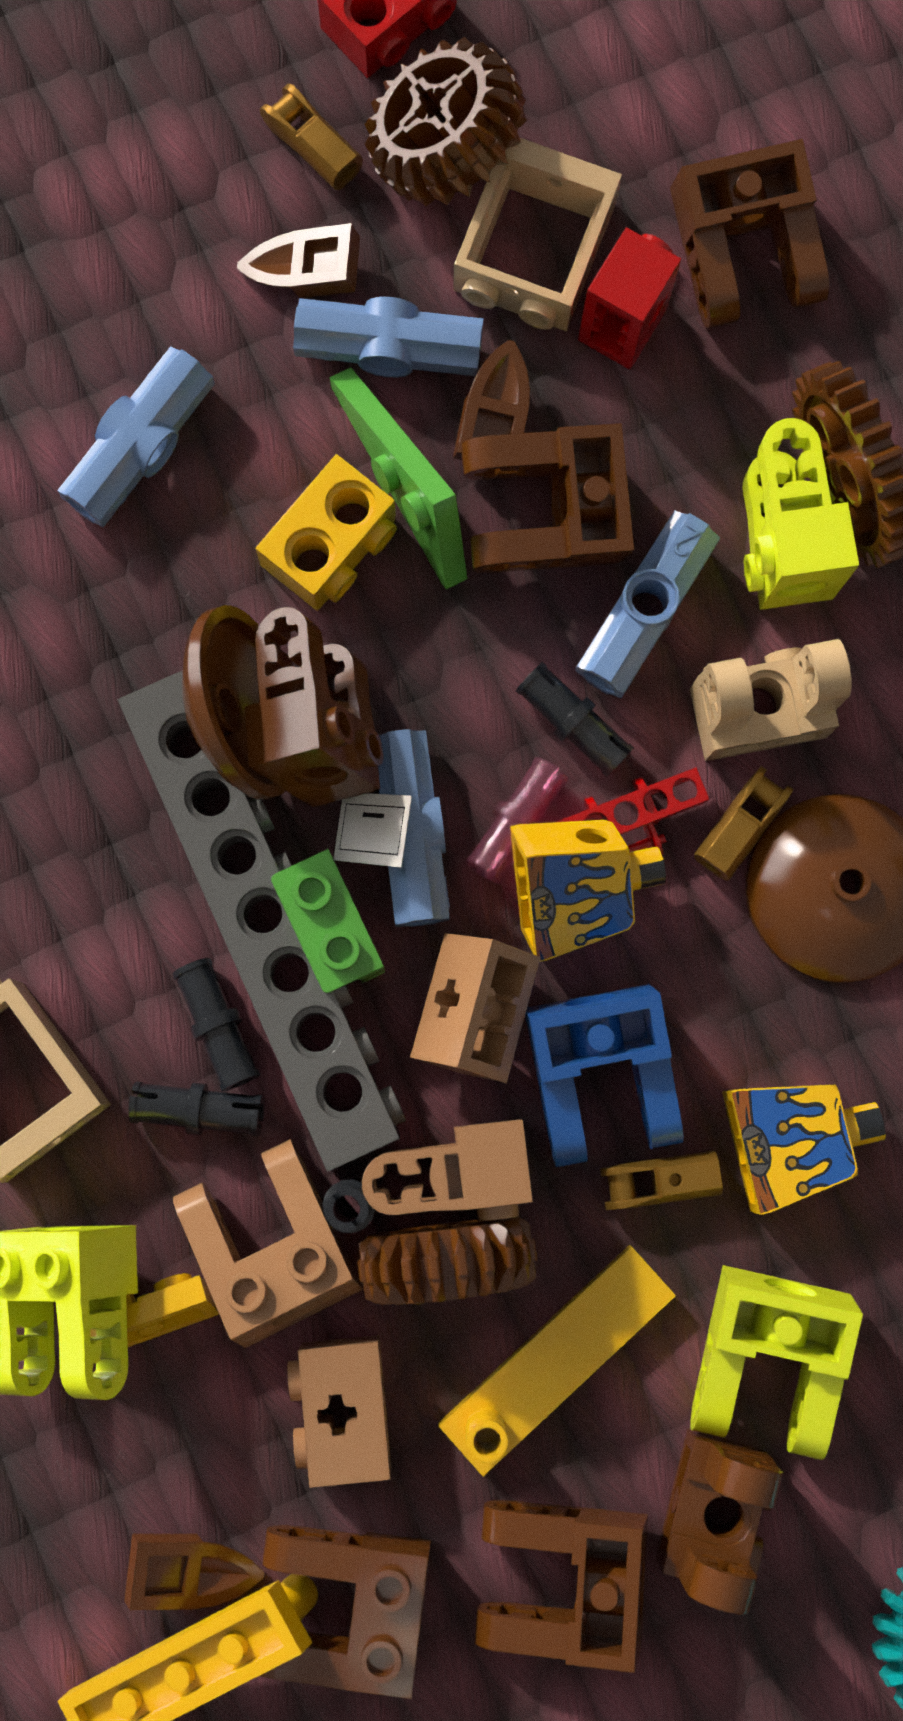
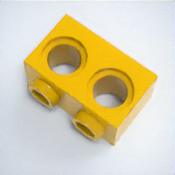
(313, 526)

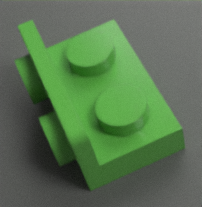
(327, 922)

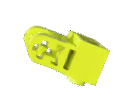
(804, 542)
(88, 1277)
(783, 1321)

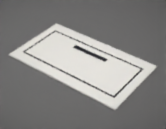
(373, 829)

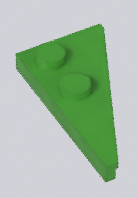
(409, 477)

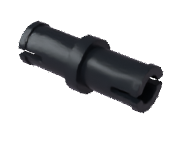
(574, 719)
(216, 1024)
(196, 1108)
(339, 1219)

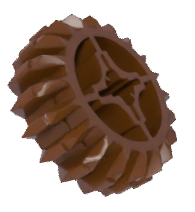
(445, 122)
(447, 1261)

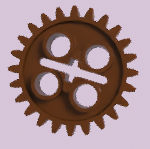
(857, 456)

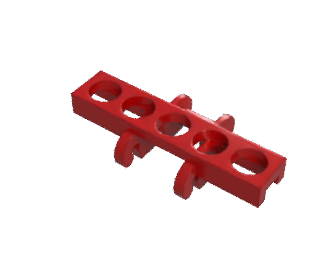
(645, 807)

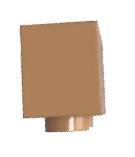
(475, 1007)
(349, 1451)

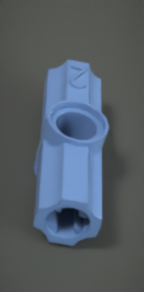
(387, 337)
(136, 436)
(668, 574)
(420, 885)

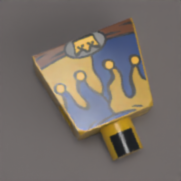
(577, 883)
(796, 1141)

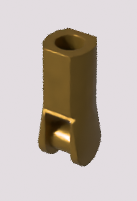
(315, 141)
(737, 829)
(672, 1180)

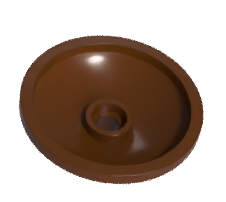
(217, 687)
(798, 894)

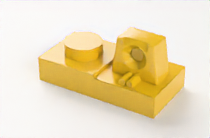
(173, 1305)

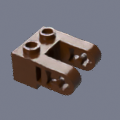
(743, 196)
(585, 492)
(299, 727)
(717, 1562)
(609, 1603)
(385, 1614)

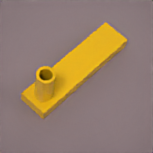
(556, 1360)
(201, 1659)

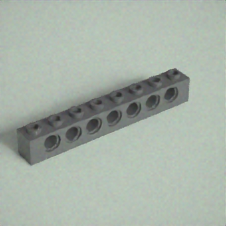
(156, 720)

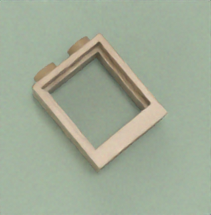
(558, 181)
(66, 1116)

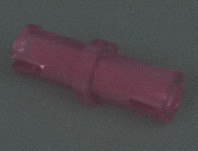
(524, 806)

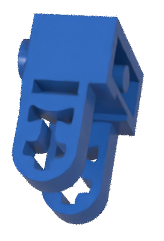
(599, 1032)

